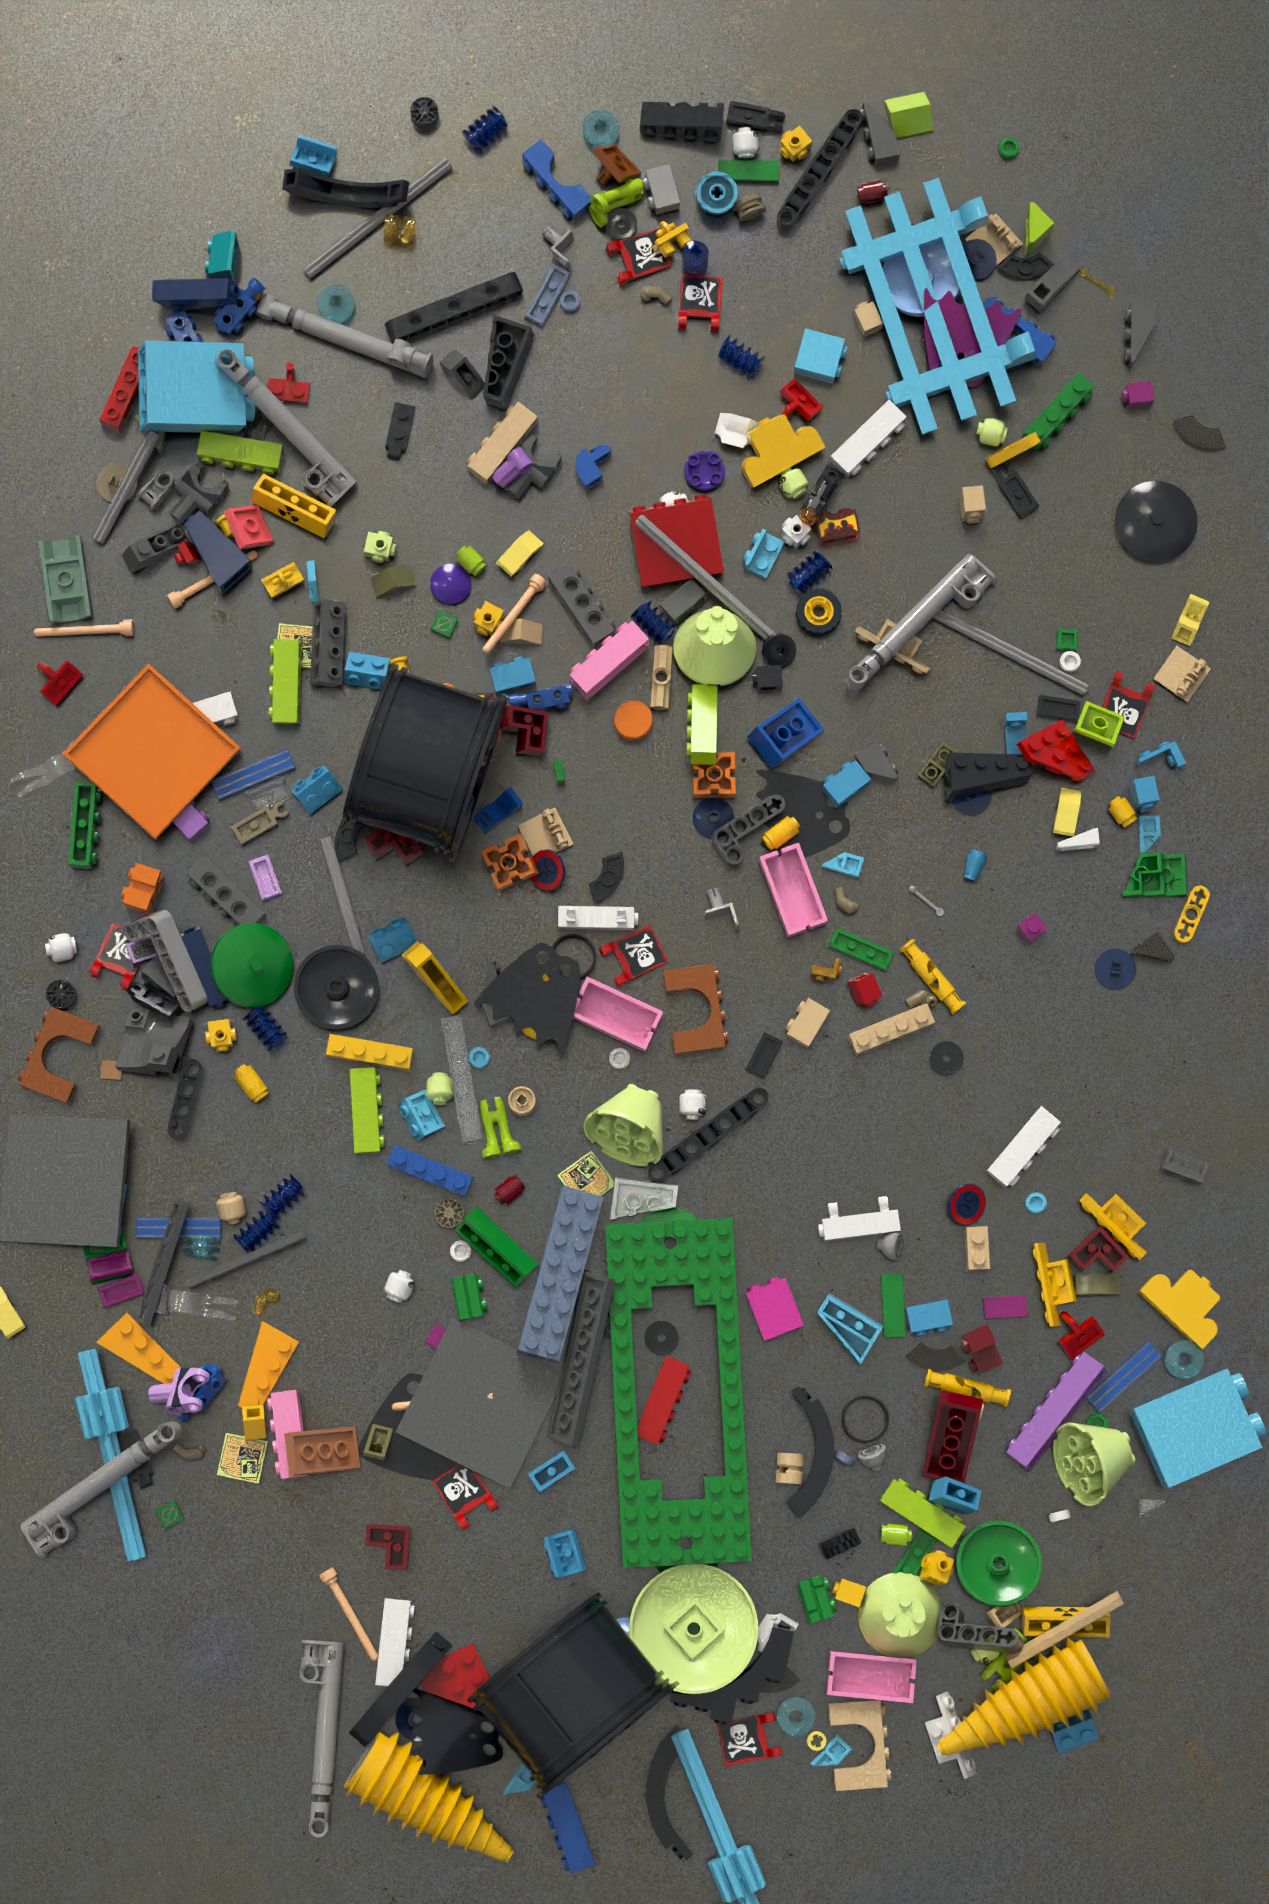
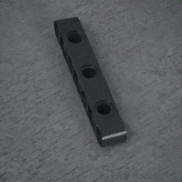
(819, 169)
(469, 300)
(708, 1135)

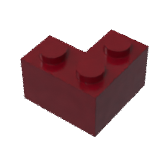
(530, 726)
(383, 842)
(1098, 1246)
(981, 1348)
(395, 1539)

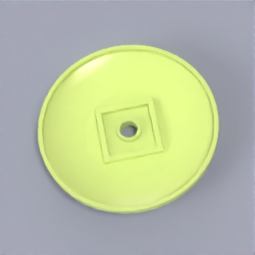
(725, 1621)

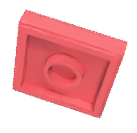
(248, 526)

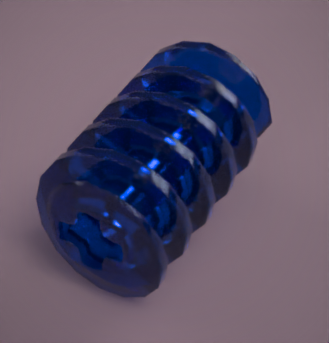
(484, 127)
(695, 257)
(740, 356)
(808, 571)
(653, 623)
(265, 1027)
(282, 1196)
(256, 1231)

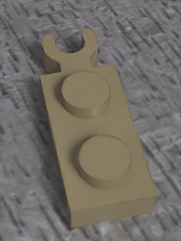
(258, 823)

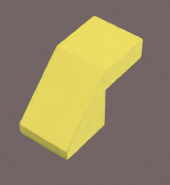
(519, 553)
(1190, 620)
(1067, 812)
(9, 1318)

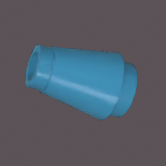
(975, 864)

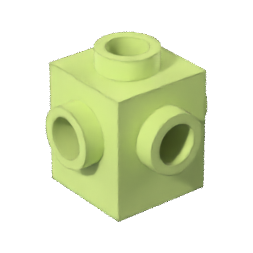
(373, 543)

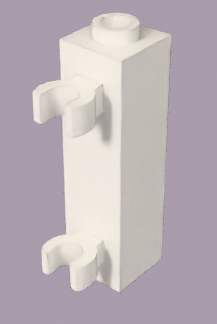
(596, 918)
(859, 1225)

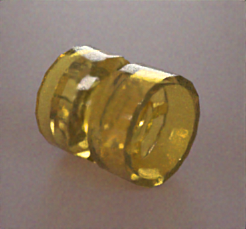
(392, 231)

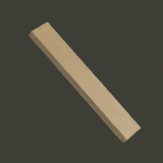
(1065, 1629)

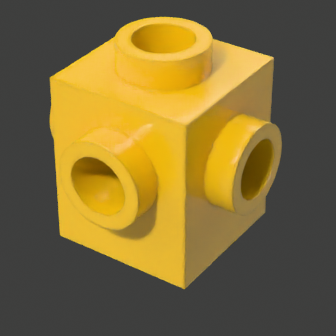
(795, 144)
(488, 612)
(217, 1028)
(936, 1568)

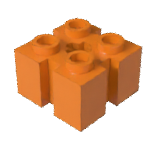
(722, 785)
(497, 858)
(143, 889)

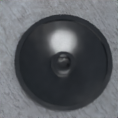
(1155, 522)
(336, 987)

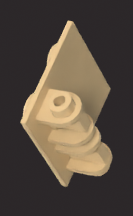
(999, 236)
(1182, 673)
(545, 832)

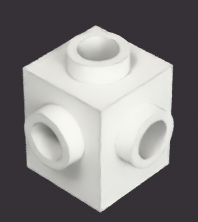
(795, 538)

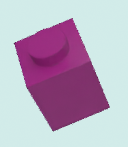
(1138, 394)
(1031, 928)

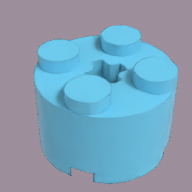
(725, 184)

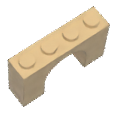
(873, 1772)

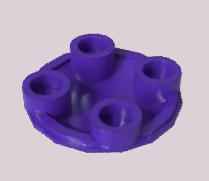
(704, 470)
(450, 584)

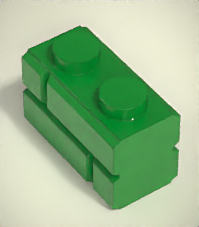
(468, 1297)
(816, 1599)

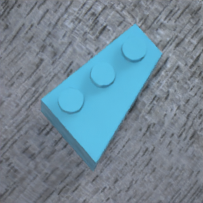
(850, 1325)

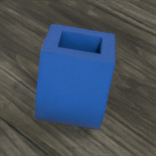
(586, 465)

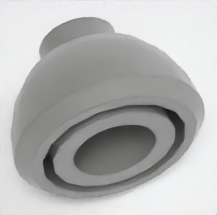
(892, 1245)
(873, 1456)

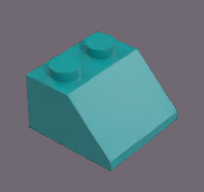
(223, 255)

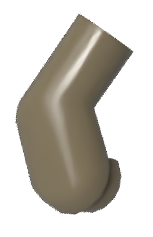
(656, 292)
(843, 903)
(922, 997)
(189, 1454)

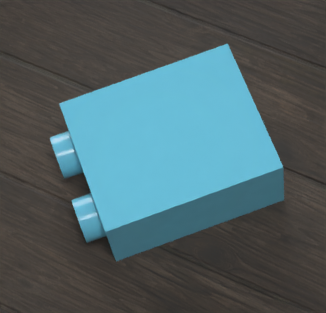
(187, 390)
(1198, 1427)

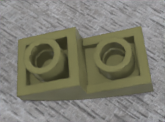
(935, 767)
(1097, 1284)

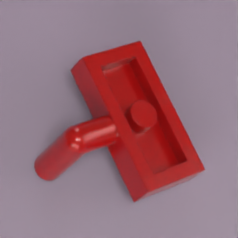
(288, 389)
(799, 400)
(59, 682)
(1081, 1336)

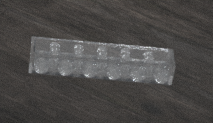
(461, 1079)

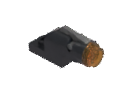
(820, 495)

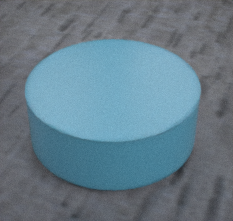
(479, 1057)
(1036, 1203)

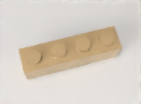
(505, 439)
(891, 1029)

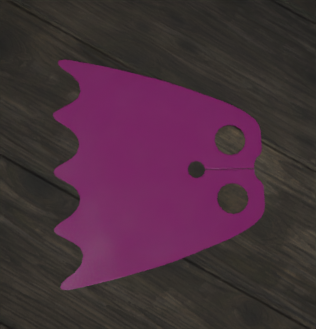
(962, 331)

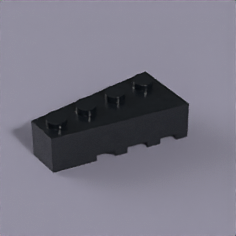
(505, 359)

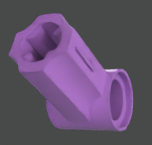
(516, 464)

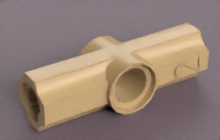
(661, 690)

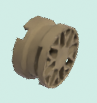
(750, 207)
(449, 1213)

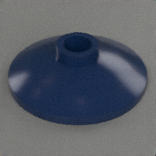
(702, 813)
(404, 1719)

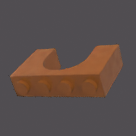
(56, 1026)
(711, 1034)

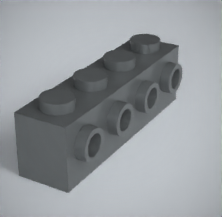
(327, 643)

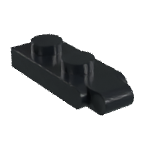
(399, 430)
(154, 1000)
(144, 1471)

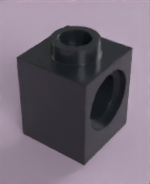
(768, 678)

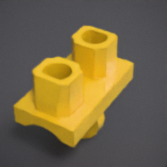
(664, 244)
(282, 580)

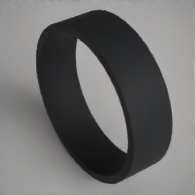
(584, 939)
(886, 1425)

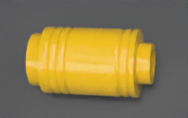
(781, 833)
(250, 1083)

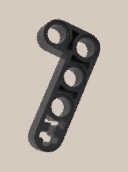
(182, 1099)

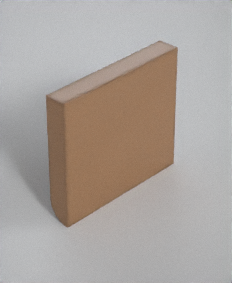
(109, 1071)

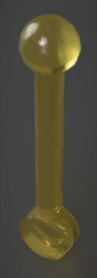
(1083, 272)

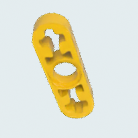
(1013, 450)
(1190, 931)

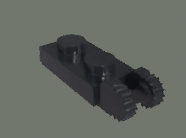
(754, 116)
(1016, 490)

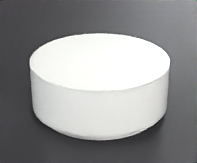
(1070, 662)
(619, 1058)
(460, 1251)
(1059, 1515)

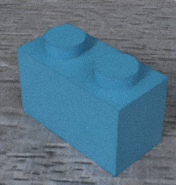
(512, 675)
(846, 783)
(1144, 794)
(929, 1317)
(551, 1471)
(955, 1495)

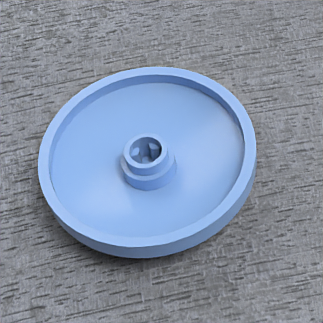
(902, 284)

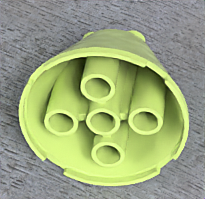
(714, 647)
(628, 1127)
(1091, 1460)
(900, 1615)

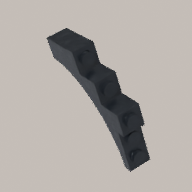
(769, 1665)

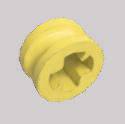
(810, 1738)

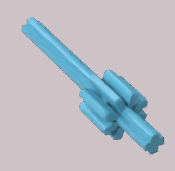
(101, 1416)
(734, 1868)

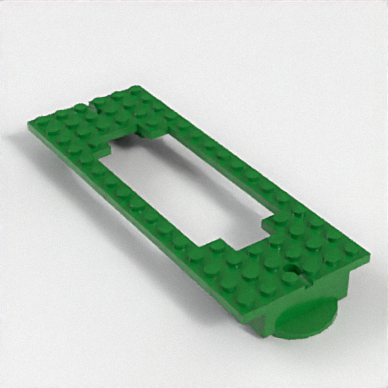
(707, 1260)

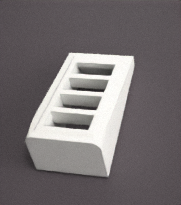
(1082, 841)

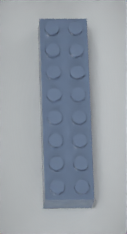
(560, 1274)

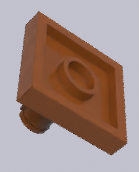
(615, 164)

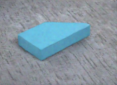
(845, 864)

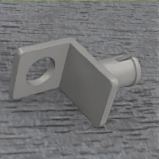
(559, 244)
(719, 907)

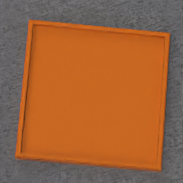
(151, 751)

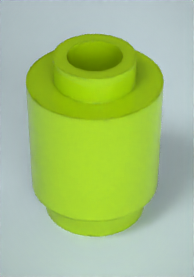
(470, 560)
(896, 1534)

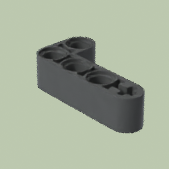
(749, 824)
(981, 1633)

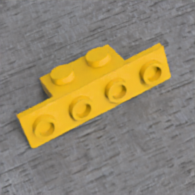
(1119, 1220)
(1055, 1282)

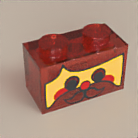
(837, 526)

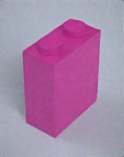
(774, 1308)

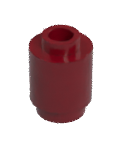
(872, 192)
(509, 1190)

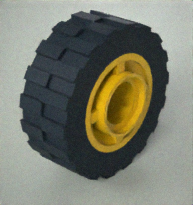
(827, 602)

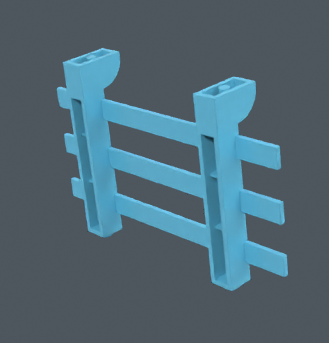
(908, 242)

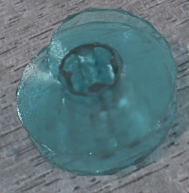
(604, 120)
(339, 294)
(198, 1247)
(1172, 1359)
(798, 1705)

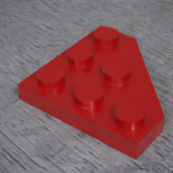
(1057, 751)
(457, 1676)

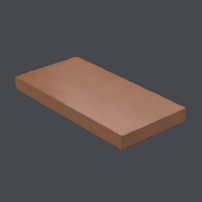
(322, 1451)

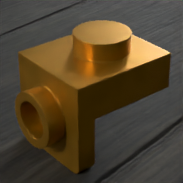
(822, 974)

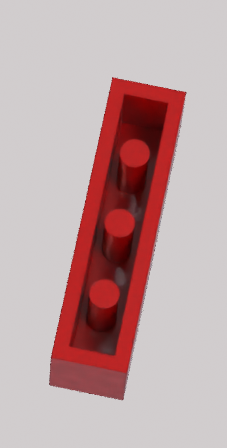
(661, 1400)

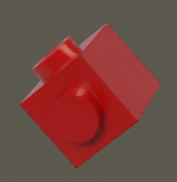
(865, 989)

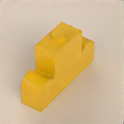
(778, 448)
(434, 977)
(1184, 1304)

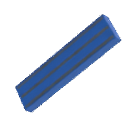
(252, 774)
(192, 1226)
(1123, 1377)

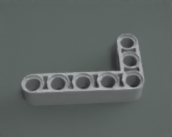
(173, 956)

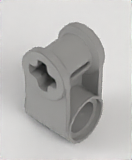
(156, 490)

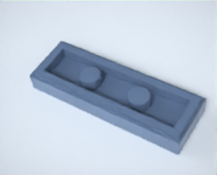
(547, 295)

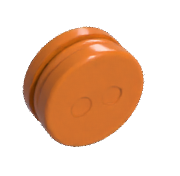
(633, 720)

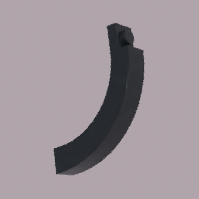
(345, 192)
(824, 1454)
(400, 1689)
(655, 1789)

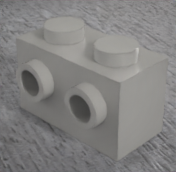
(662, 189)

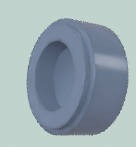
(570, 301)
(845, 1458)

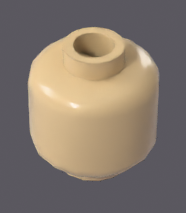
(231, 1207)

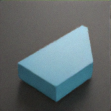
(312, 581)
(1148, 831)
(832, 1753)
(519, 1782)

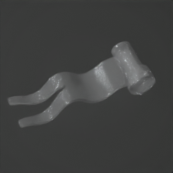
(52, 769)
(191, 1303)

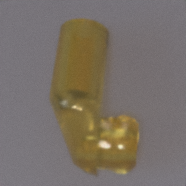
(263, 1299)

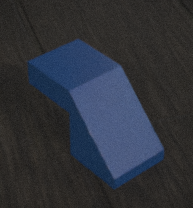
(498, 811)

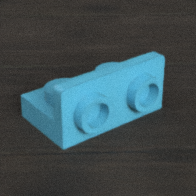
(763, 555)
(420, 1115)

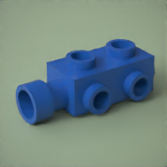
(238, 313)
(183, 332)
(547, 699)
(208, 1390)

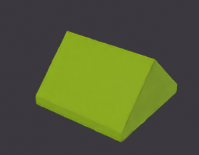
(909, 115)
(1037, 227)
(1099, 724)

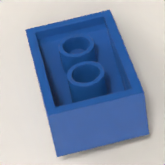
(785, 733)

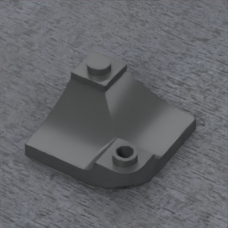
(152, 1042)

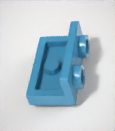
(313, 156)
(366, 670)
(316, 789)
(392, 939)
(564, 1554)
(1077, 1733)

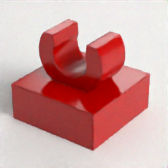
(188, 554)

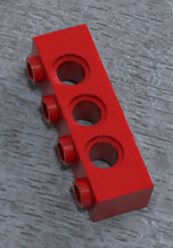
(122, 395)

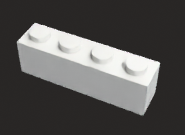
(868, 439)
(219, 709)
(1023, 1147)
(394, 1639)

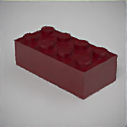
(952, 1436)

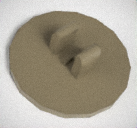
(110, 480)

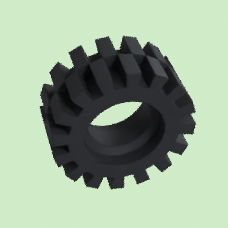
(840, 1543)

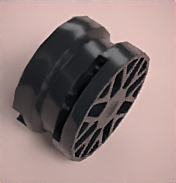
(424, 113)
(61, 994)

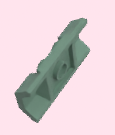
(65, 580)

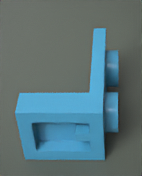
(1015, 731)
(1174, 755)

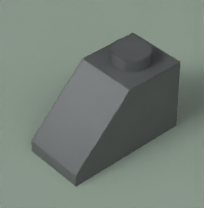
(462, 373)

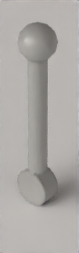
(939, 911)

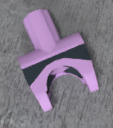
(180, 1392)

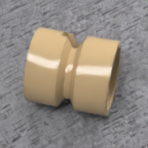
(522, 1101)
(789, 1468)

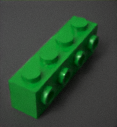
(1062, 407)
(83, 825)
(496, 1247)

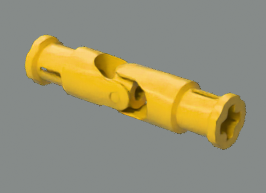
(928, 971)
(964, 1386)

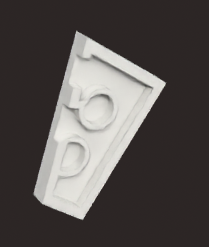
(641, 1196)

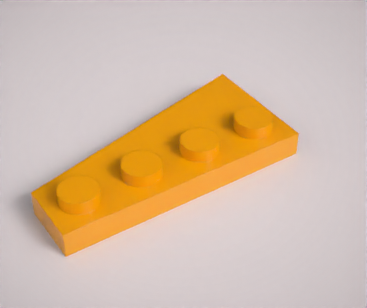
(137, 1347)
(267, 1363)

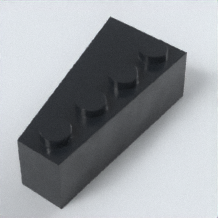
(682, 120)
(984, 772)

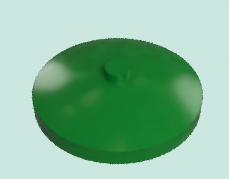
(251, 965)
(999, 1563)

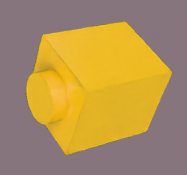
(254, 1422)
(848, 1592)

